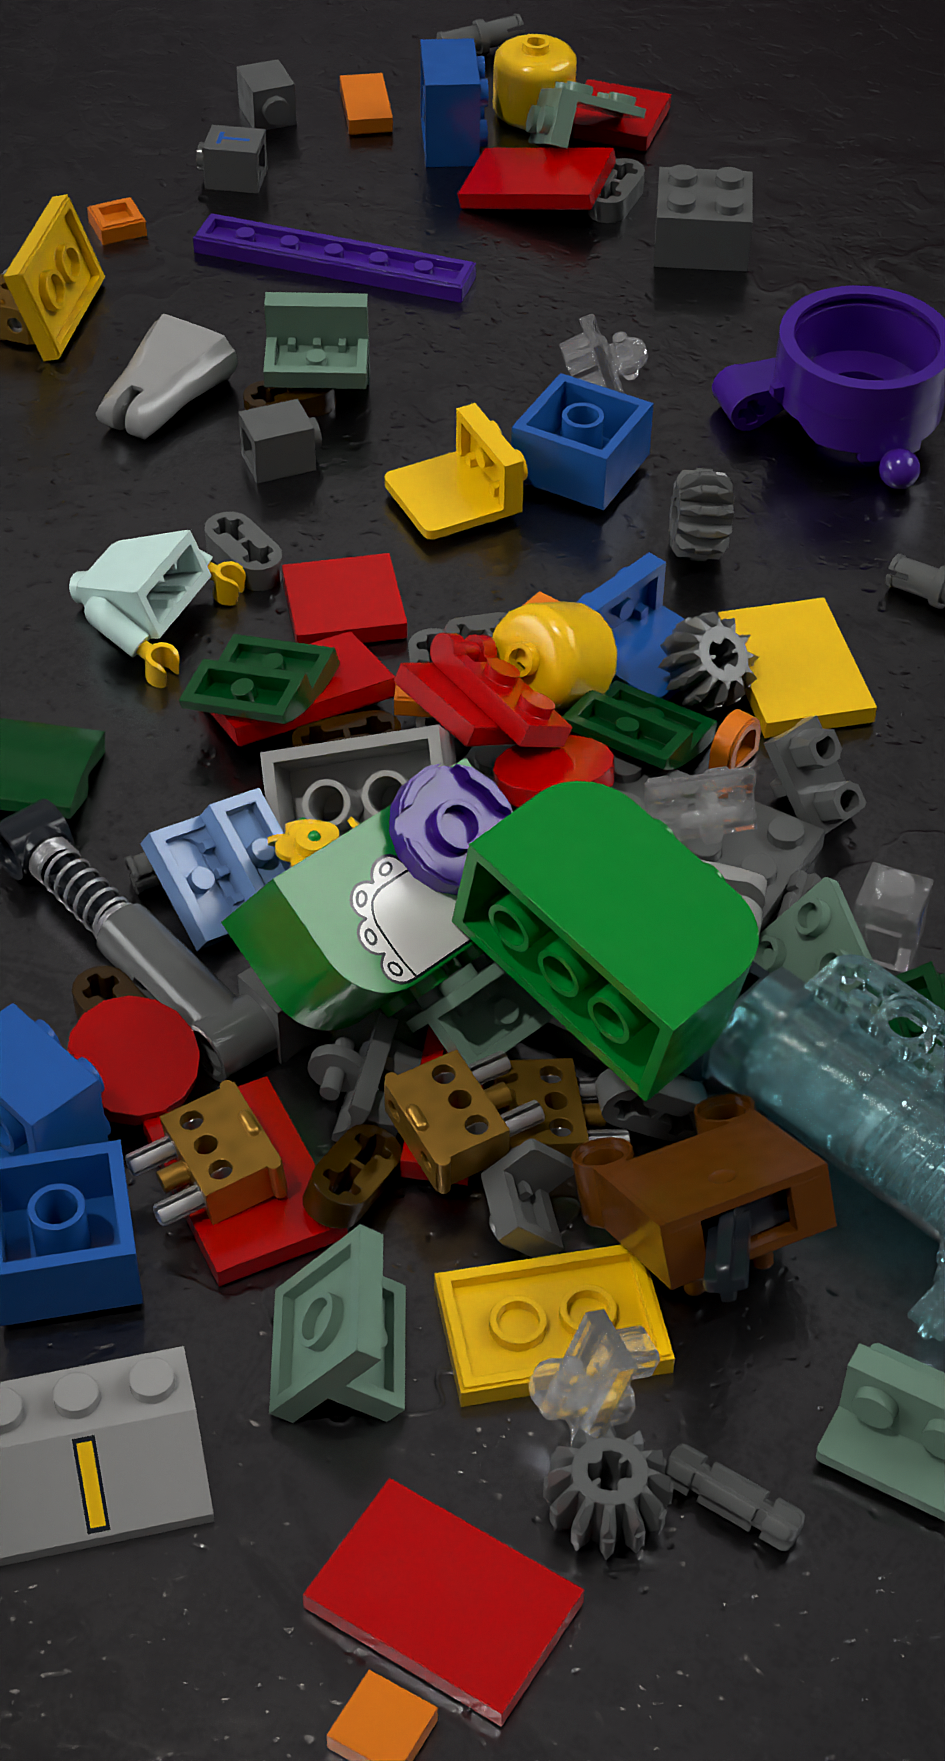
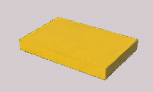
(54, 277)
(801, 667)
(525, 1311)

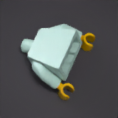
(144, 587)

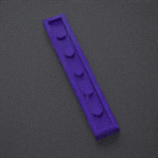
(335, 257)

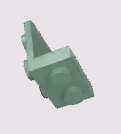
(554, 114)

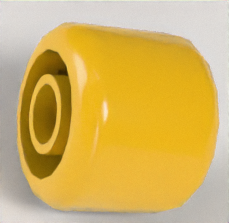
(524, 68)
(558, 649)

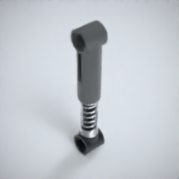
(227, 1027)

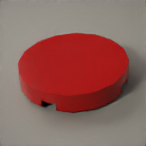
(529, 770)
(141, 1054)

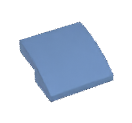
(216, 862)

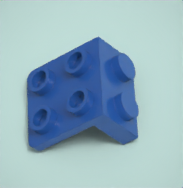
(639, 623)

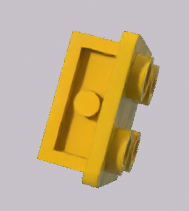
(465, 486)

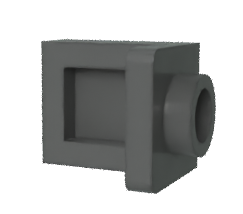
(520, 1198)

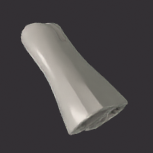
(165, 374)

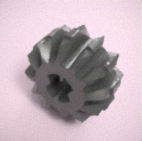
(701, 514)
(708, 662)
(581, 1498)

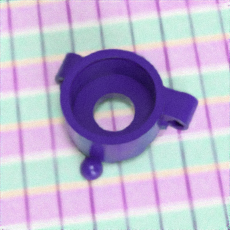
(855, 372)

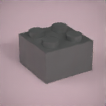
(703, 218)

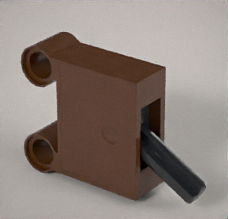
(708, 1200)

